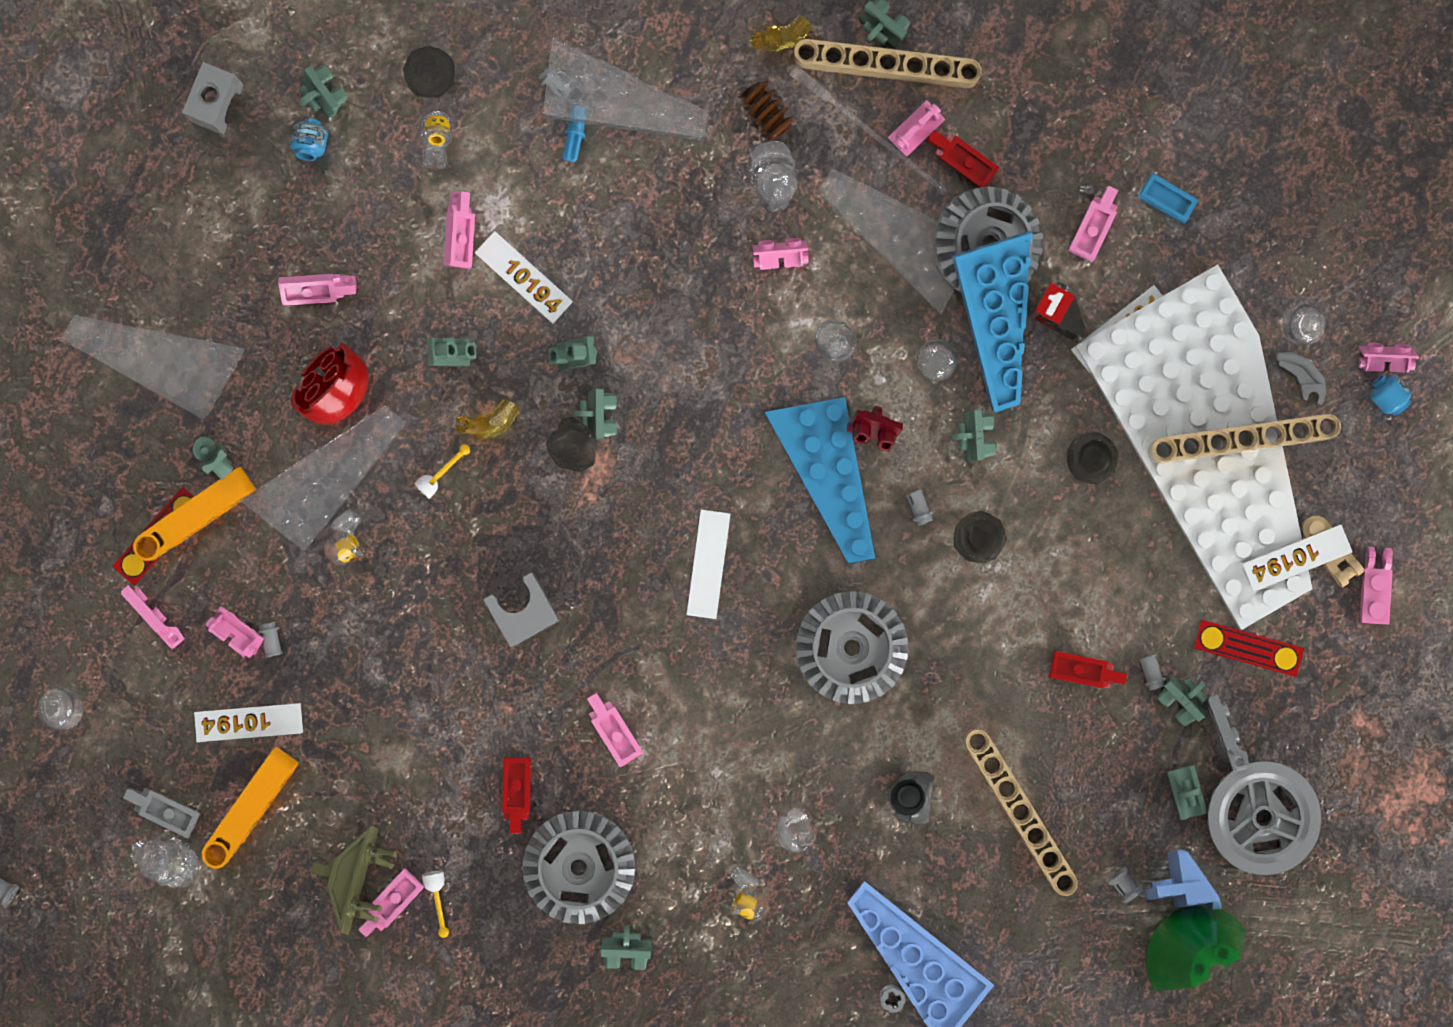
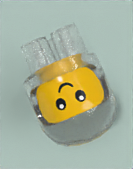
(436, 135)
(344, 544)
(748, 901)

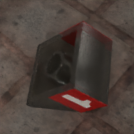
(1059, 312)

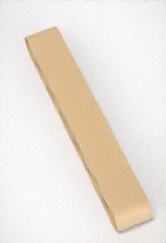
(899, 57)
(1257, 438)
(1031, 819)

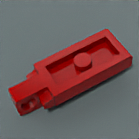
(963, 158)
(1084, 670)
(516, 791)

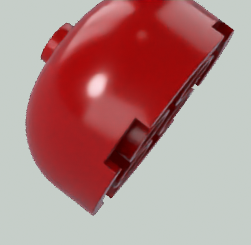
(337, 393)

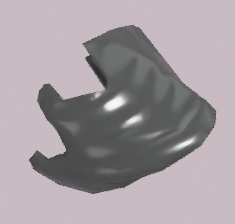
(912, 797)

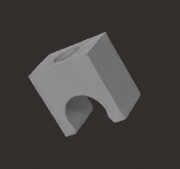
(211, 114)
(528, 622)

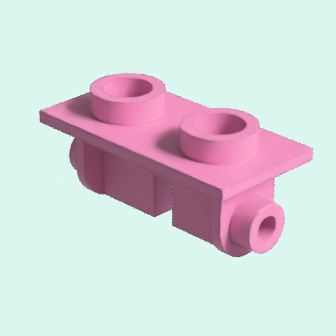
(917, 128)
(790, 250)
(1398, 357)
(244, 639)

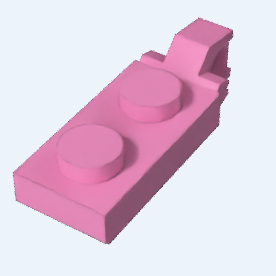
(1095, 226)
(459, 231)
(315, 288)
(154, 617)
(613, 731)
(393, 901)

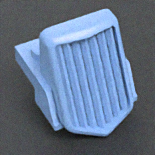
(1187, 884)

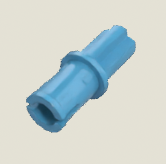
(574, 134)

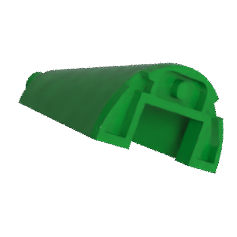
(1190, 944)

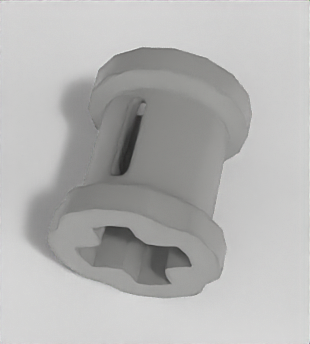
(1124, 885)
(7, 892)
(900, 1001)

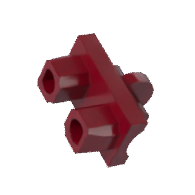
(874, 426)

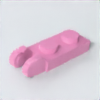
(1376, 588)

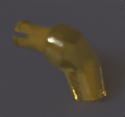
(782, 37)
(489, 424)

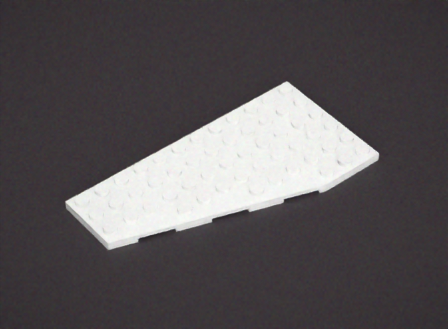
(1199, 368)

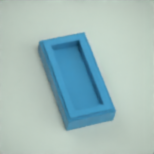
(1168, 198)

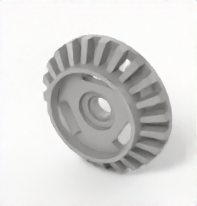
(968, 217)
(830, 673)
(1294, 829)
(583, 833)

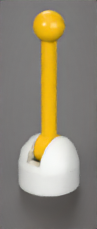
(428, 484)
(434, 882)

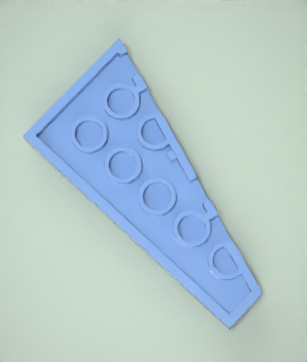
(930, 973)

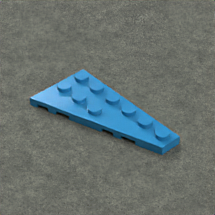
(996, 305)
(829, 469)

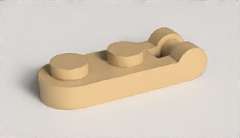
(1317, 524)

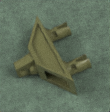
(346, 878)

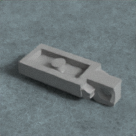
(1228, 736)
(163, 810)

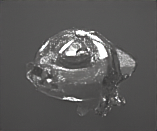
(774, 174)
(166, 861)

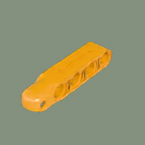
(193, 515)
(248, 808)

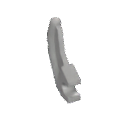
(1307, 375)

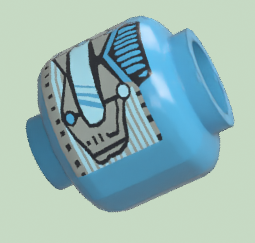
(309, 139)
(1390, 394)

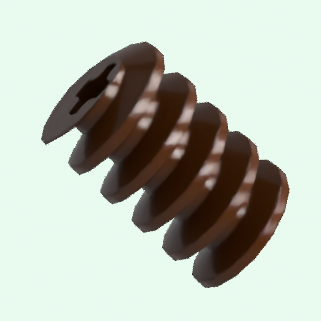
(767, 110)

